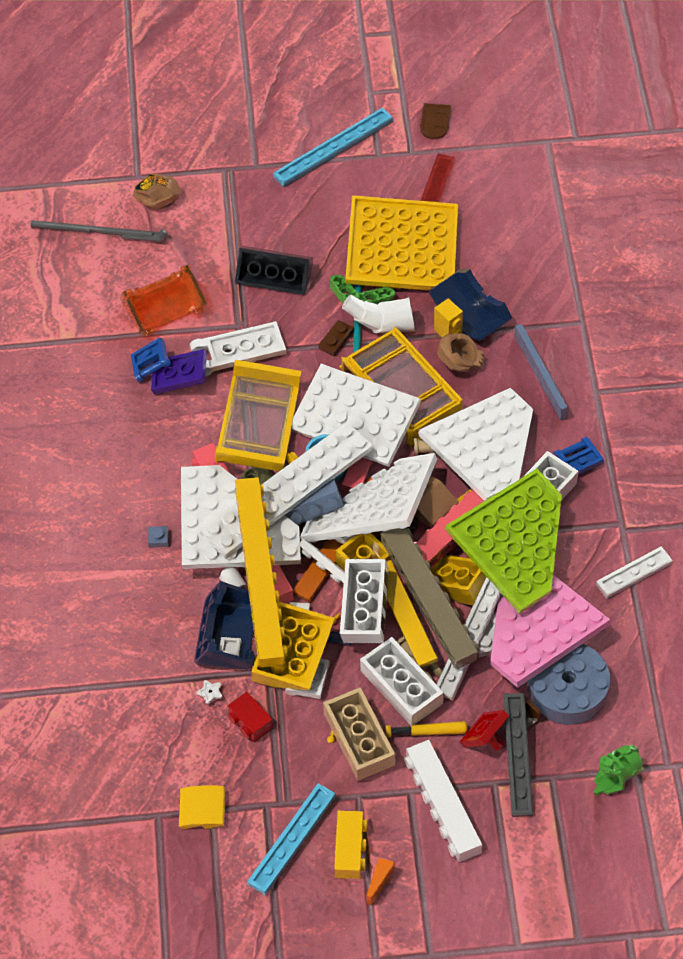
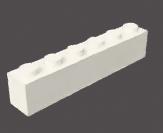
(443, 801)

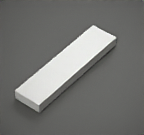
(634, 572)

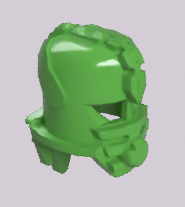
(617, 769)

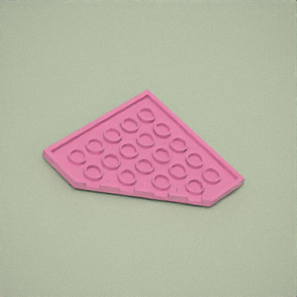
(543, 633)

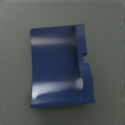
(480, 313)

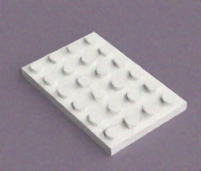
(370, 408)

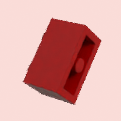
(250, 717)

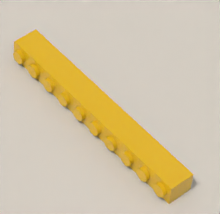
(259, 573)

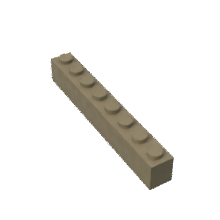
(429, 597)

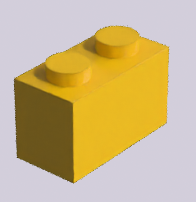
(448, 318)

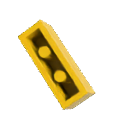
(350, 844)

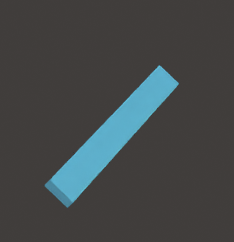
(333, 147)

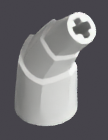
(381, 316)

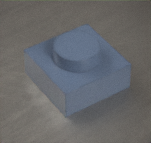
(158, 536)

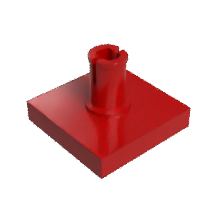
(485, 730)

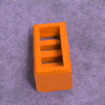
(382, 873)

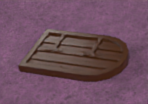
(435, 120)

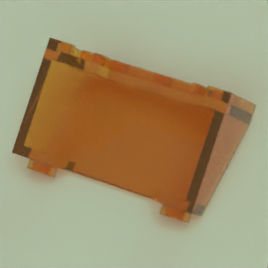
(164, 301)

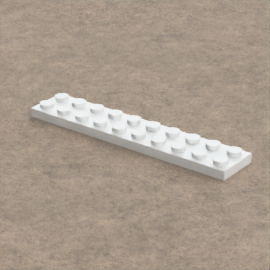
(293, 484)

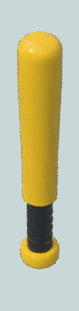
(429, 729)

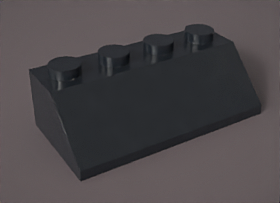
(273, 270)

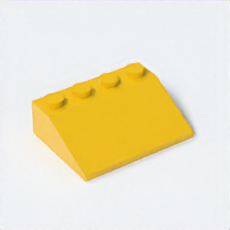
(305, 642)

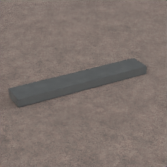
(518, 755)

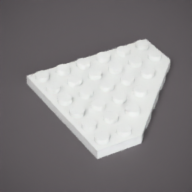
(484, 441)
(206, 495)
(378, 505)

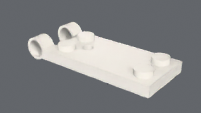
(245, 345)

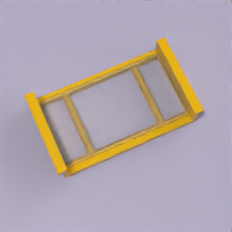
(398, 365)
(258, 416)

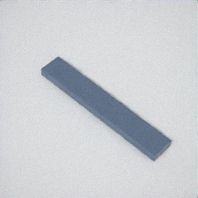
(541, 372)

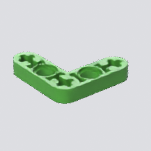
(378, 295)

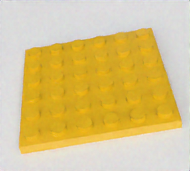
(401, 242)

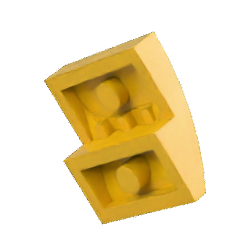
(202, 806)

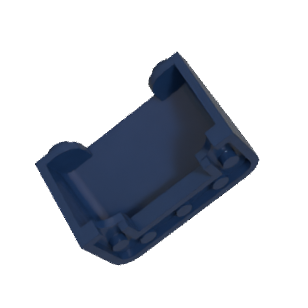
(225, 615)

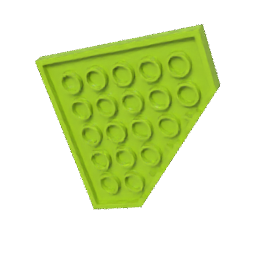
(514, 538)

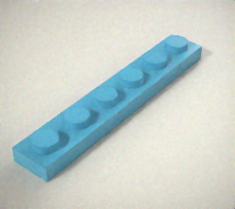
(291, 839)

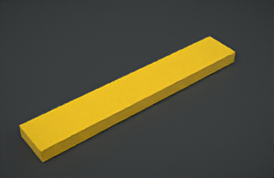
(408, 620)

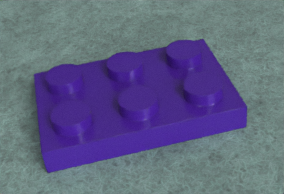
(184, 371)

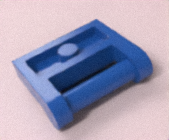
(148, 355)
(582, 460)

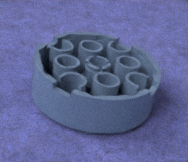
(580, 697)

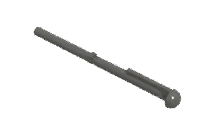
(131, 234)

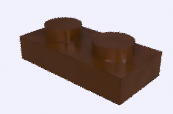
(336, 338)

